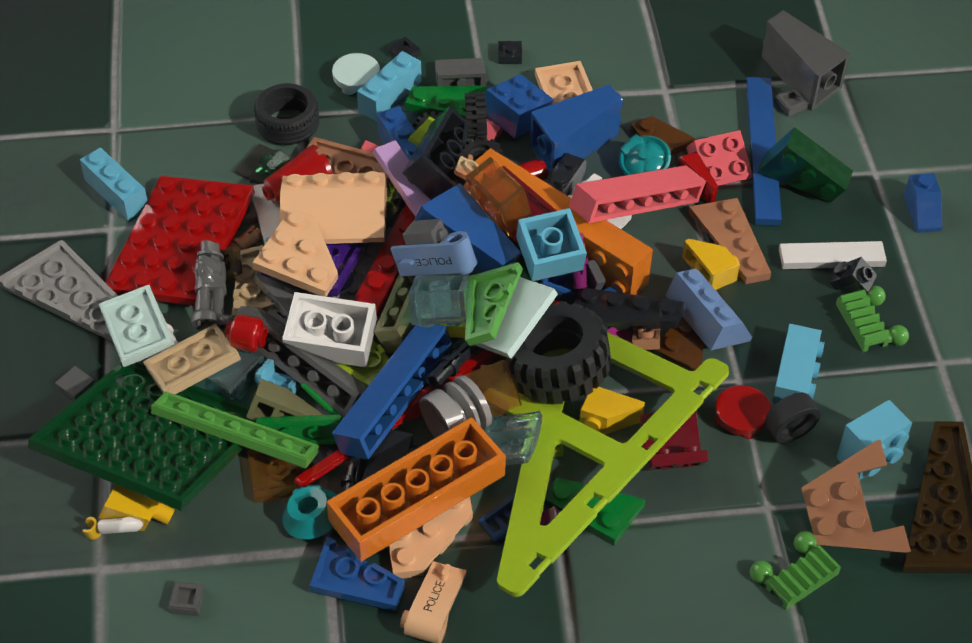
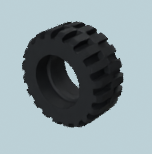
(565, 375)

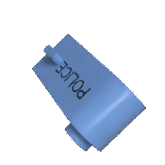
(449, 256)

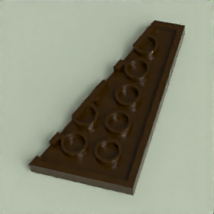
(943, 512)

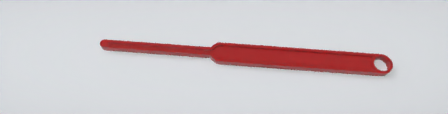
(410, 413)

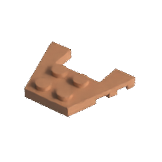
(839, 508)

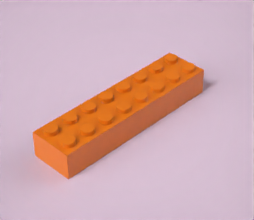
(620, 256)

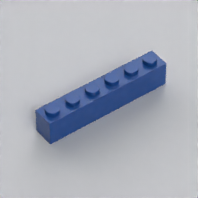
(391, 391)

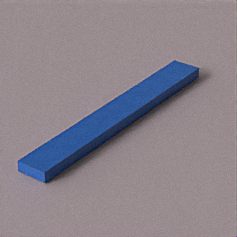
(762, 138)

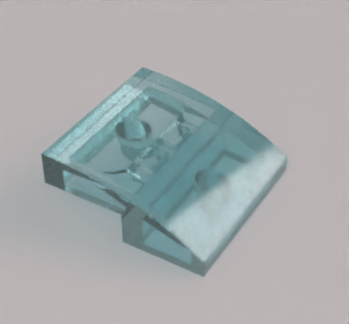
(516, 435)

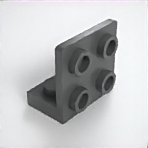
(460, 72)

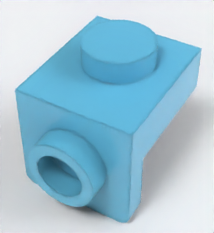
(268, 373)

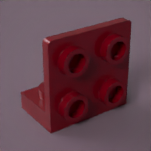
(680, 450)

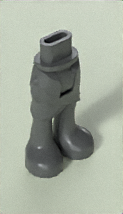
(210, 278)

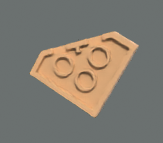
(298, 255)
(418, 549)

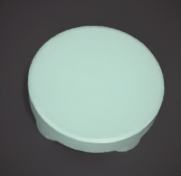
(354, 71)

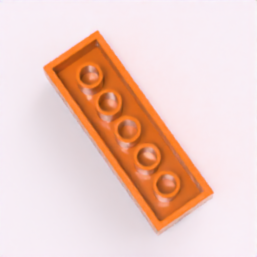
(416, 489)

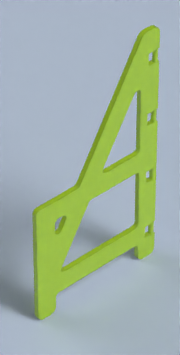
(621, 461)

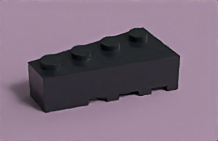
(437, 154)

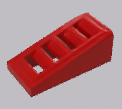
(695, 163)

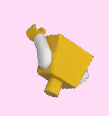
(126, 513)

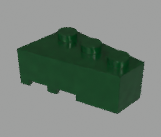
(806, 166)

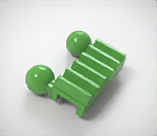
(865, 323)
(799, 578)

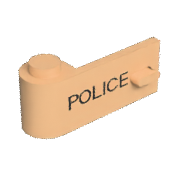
(433, 602)

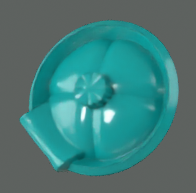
(644, 155)
(307, 512)

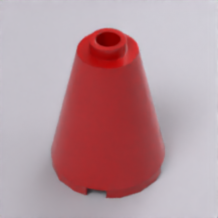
(305, 163)

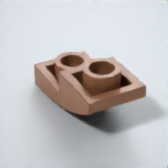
(646, 338)

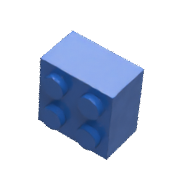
(512, 102)

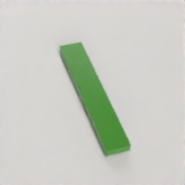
(235, 429)

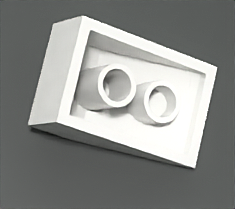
(331, 328)

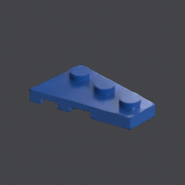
(345, 577)

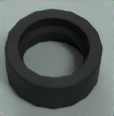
(792, 417)

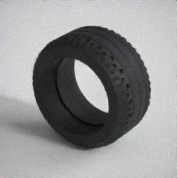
(285, 97)

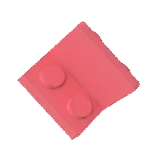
(724, 157)

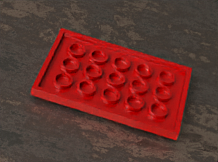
(170, 235)

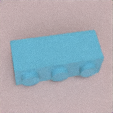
(389, 85)
(114, 183)
(799, 362)

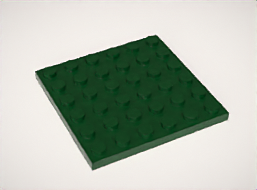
(121, 441)

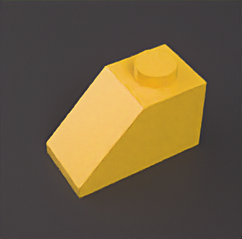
(712, 261)
(610, 411)

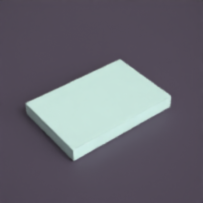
(523, 312)
(136, 325)

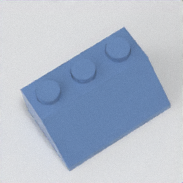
(707, 311)

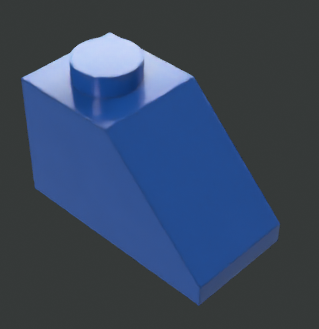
(924, 202)

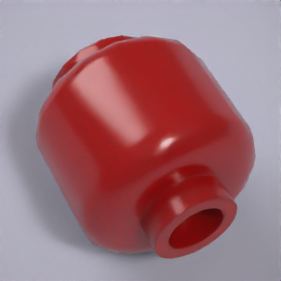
(246, 333)

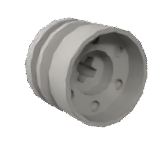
(454, 405)

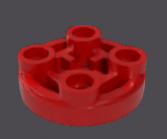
(742, 410)

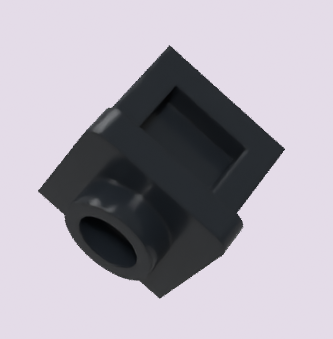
(852, 272)

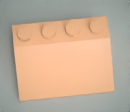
(344, 204)

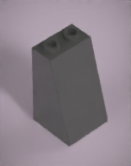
(804, 58)

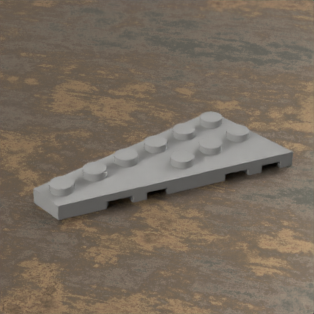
(62, 285)

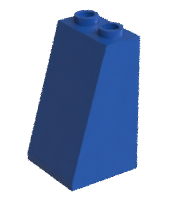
(575, 125)
(463, 213)

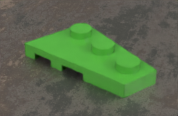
(488, 301)

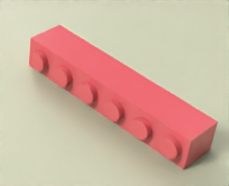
(636, 193)

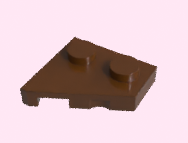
(673, 137)
(681, 347)

